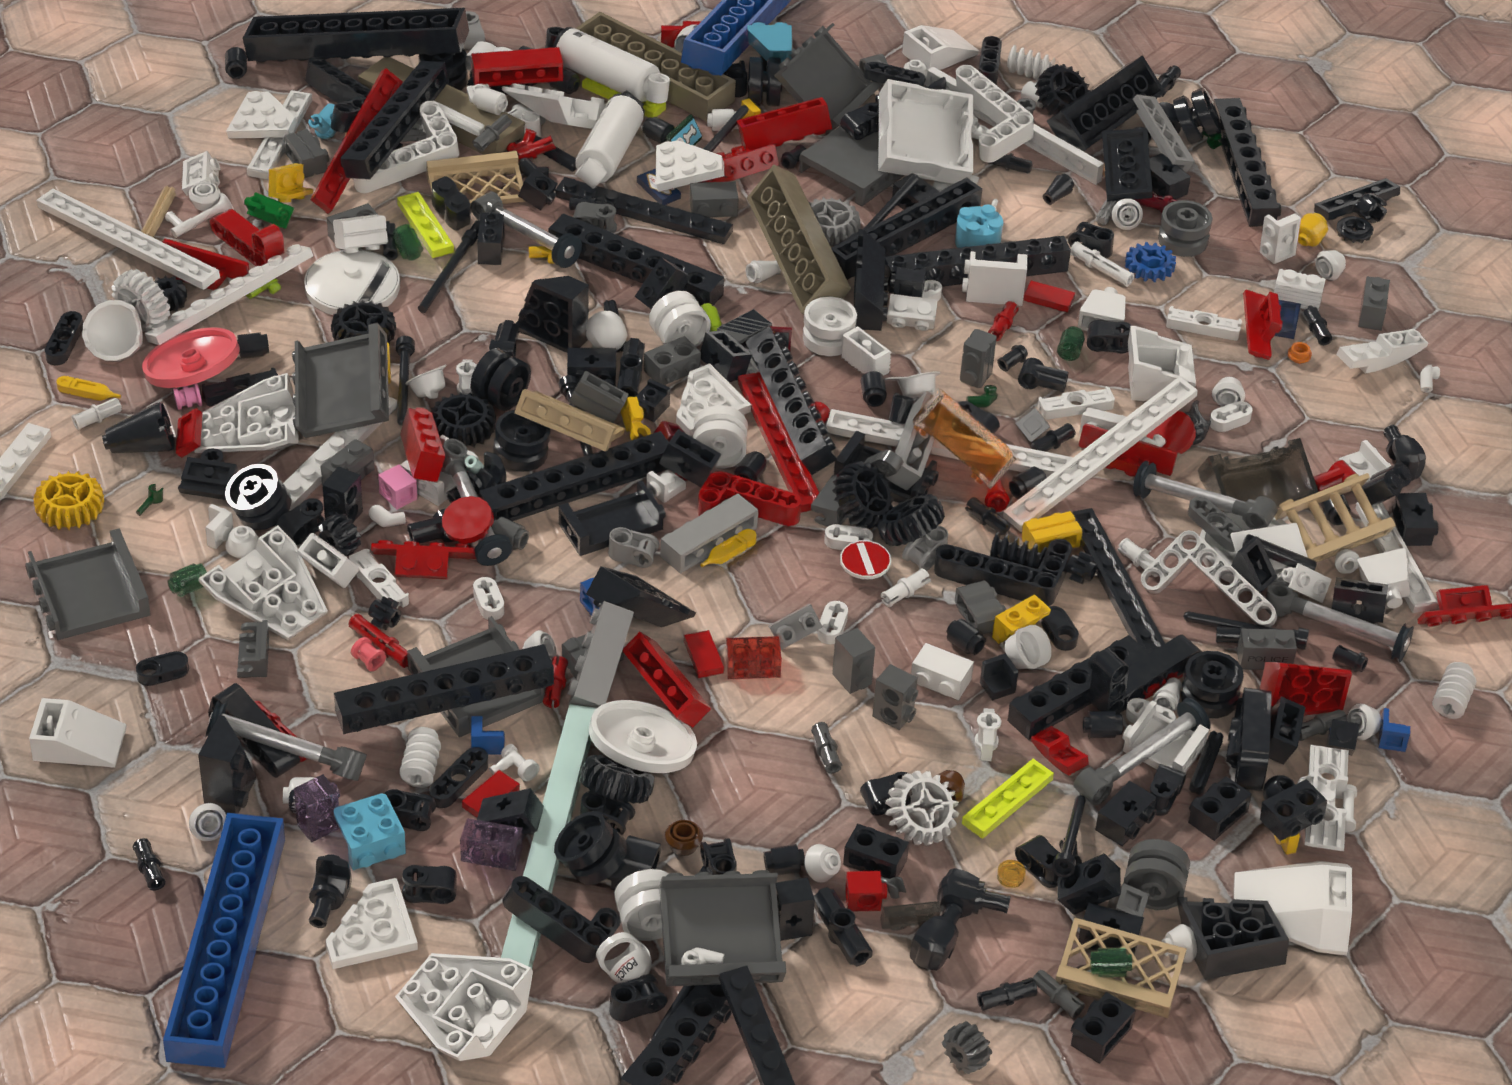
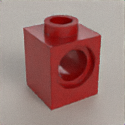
(864, 890)

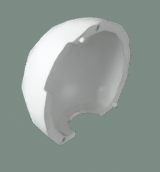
(113, 331)

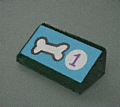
(686, 132)

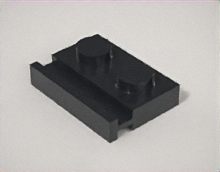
(206, 477)

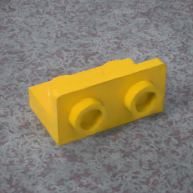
(287, 183)
(1019, 616)

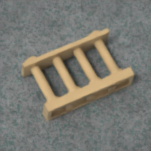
(1354, 536)

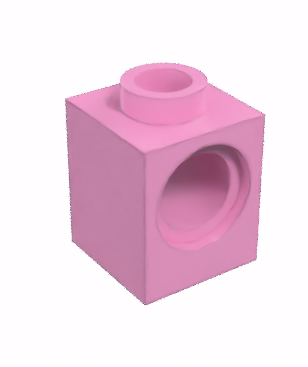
(397, 486)

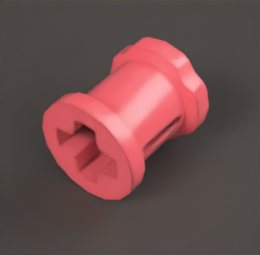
(368, 654)

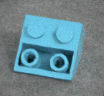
(771, 39)

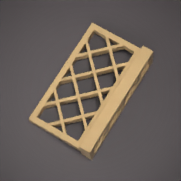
(480, 166)
(568, 419)
(1133, 995)

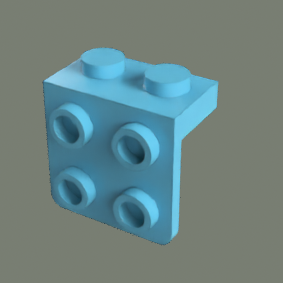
(370, 831)

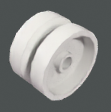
(679, 316)
(825, 324)
(724, 431)
(639, 904)

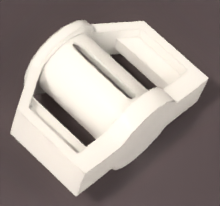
(465, 371)
(987, 738)

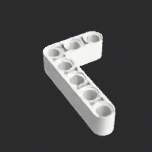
(1013, 120)
(413, 158)
(1214, 573)

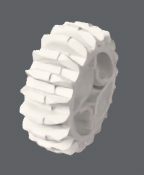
(145, 295)
(922, 786)

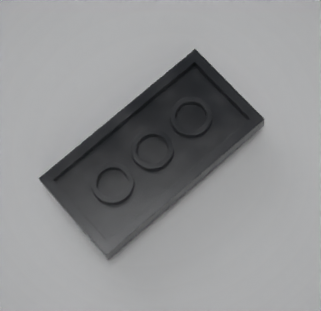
(1127, 164)

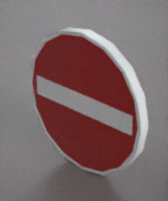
(865, 559)

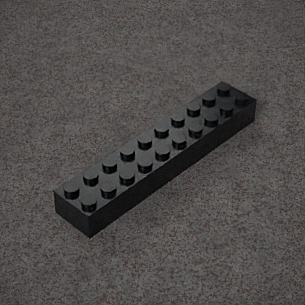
(356, 34)

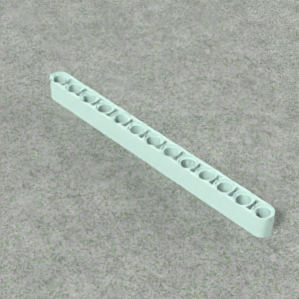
(558, 808)

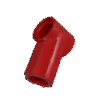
(1335, 475)

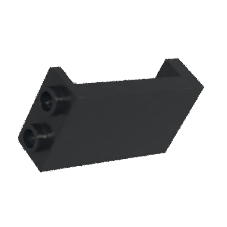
(857, 451)
(591, 526)

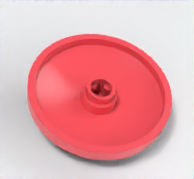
(190, 357)

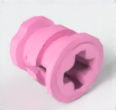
(187, 396)

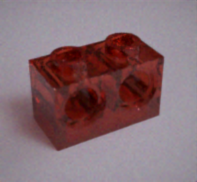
(753, 657)

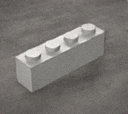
(913, 449)
(697, 537)
(601, 655)

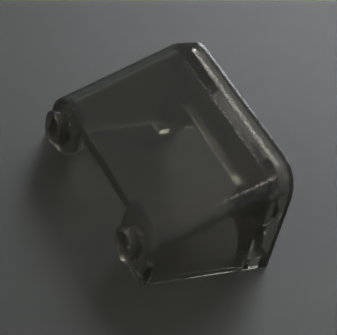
(1273, 474)

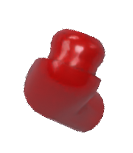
(528, 136)

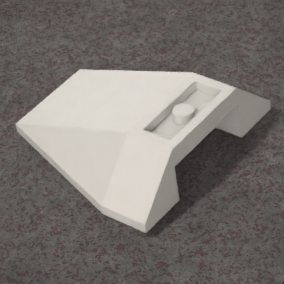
(556, 107)
(252, 419)
(269, 586)
(1307, 899)
(467, 1001)

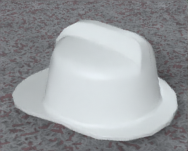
(428, 383)
(916, 384)
(1028, 647)

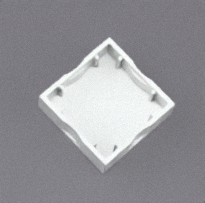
(925, 132)

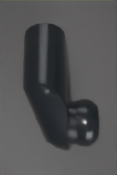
(527, 166)

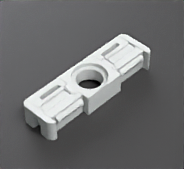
(1217, 327)
(1062, 407)
(370, 569)

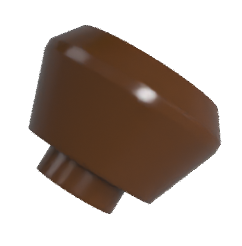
(956, 783)
(683, 837)

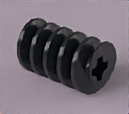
(1017, 554)

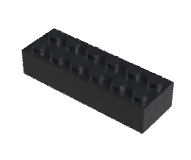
(1105, 105)

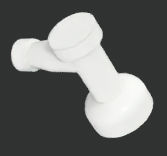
(526, 768)

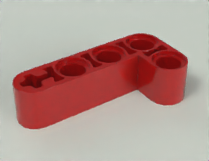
(246, 238)
(772, 502)

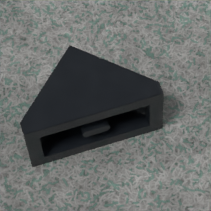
(1254, 565)

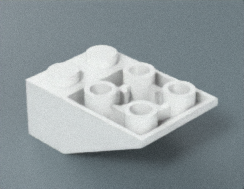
(936, 47)
(75, 735)

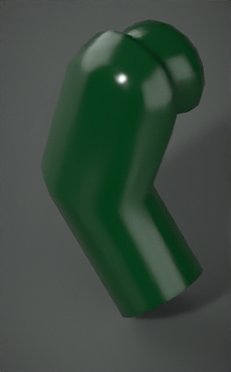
(985, 399)

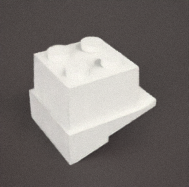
(1156, 363)

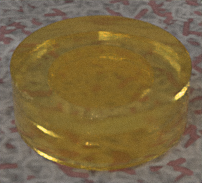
(1011, 873)

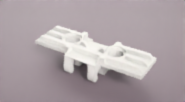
(1337, 821)

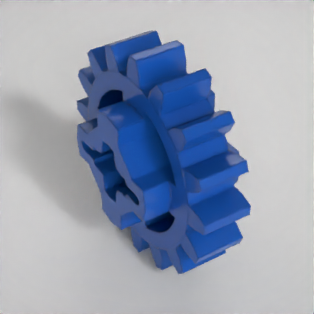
(1150, 262)

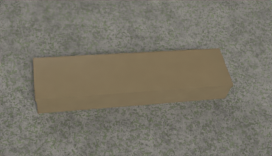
(457, 101)

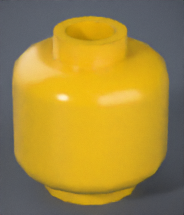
(1312, 229)

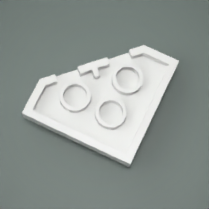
(261, 117)
(684, 164)
(705, 389)
(373, 927)

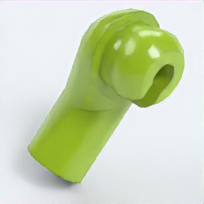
(273, 287)

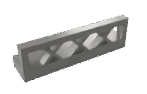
(1163, 131)

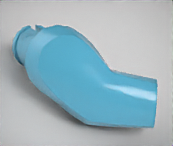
(322, 122)

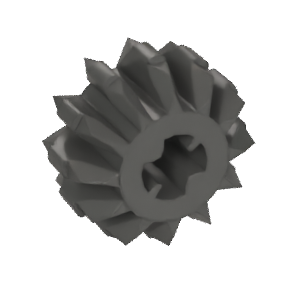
(967, 1047)

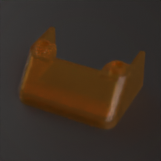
(964, 437)

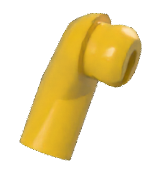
(540, 252)

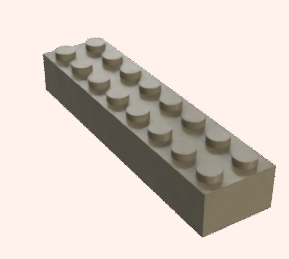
(688, 87)
(796, 238)

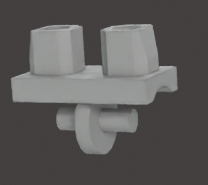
(796, 626)

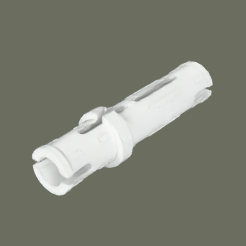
(1093, 259)

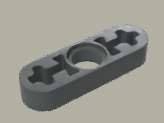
(886, 462)
(1204, 512)

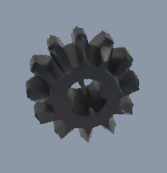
(174, 291)
(340, 533)

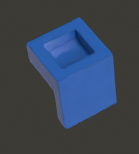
(1393, 735)
(490, 741)

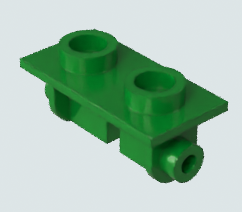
(269, 210)

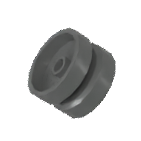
(1185, 228)
(1158, 870)

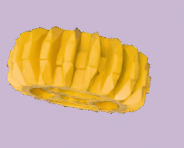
(68, 500)

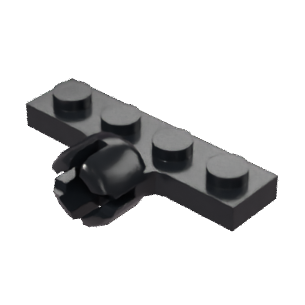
(1364, 201)

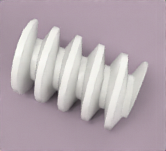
(1027, 63)
(1454, 690)
(420, 757)

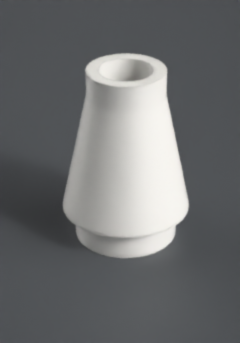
(761, 270)
(1169, 694)

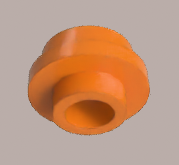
(1299, 352)

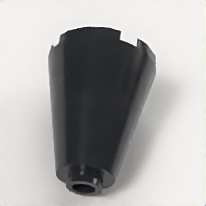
(141, 432)

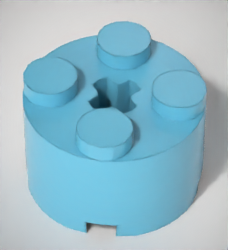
(978, 226)

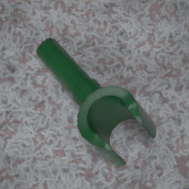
(1213, 141)
(154, 497)

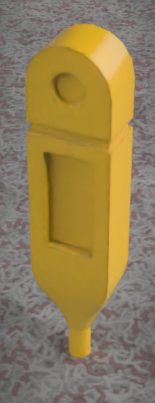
(84, 388)
(731, 547)

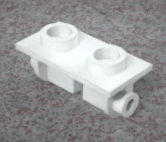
(1307, 581)

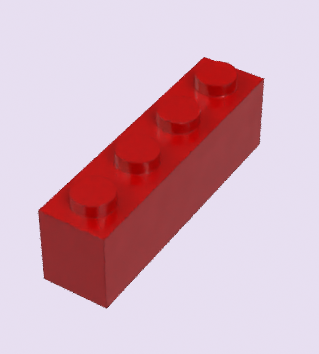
(517, 66)
(785, 124)
(422, 444)
(666, 679)

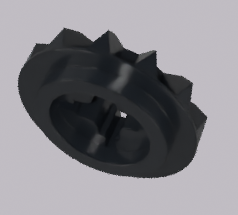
(1363, 229)

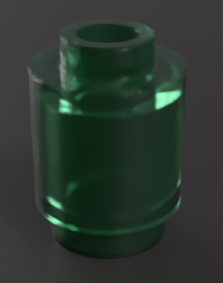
(407, 242)
(1071, 343)
(186, 579)
(1110, 962)

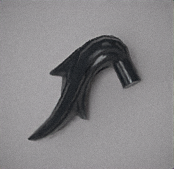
(1201, 425)

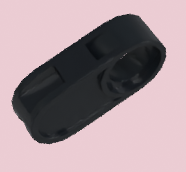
(1058, 624)
(167, 668)

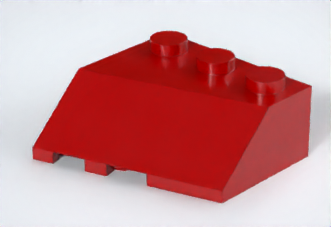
(1311, 686)

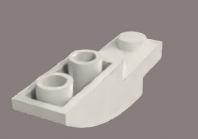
(1385, 352)

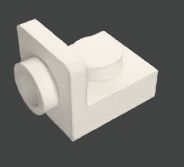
(665, 485)

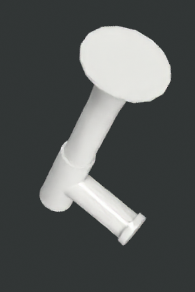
(182, 227)

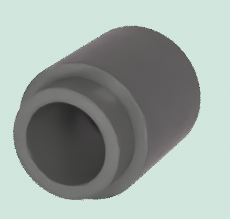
(515, 532)

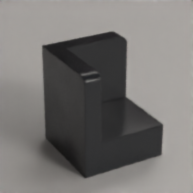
(999, 676)

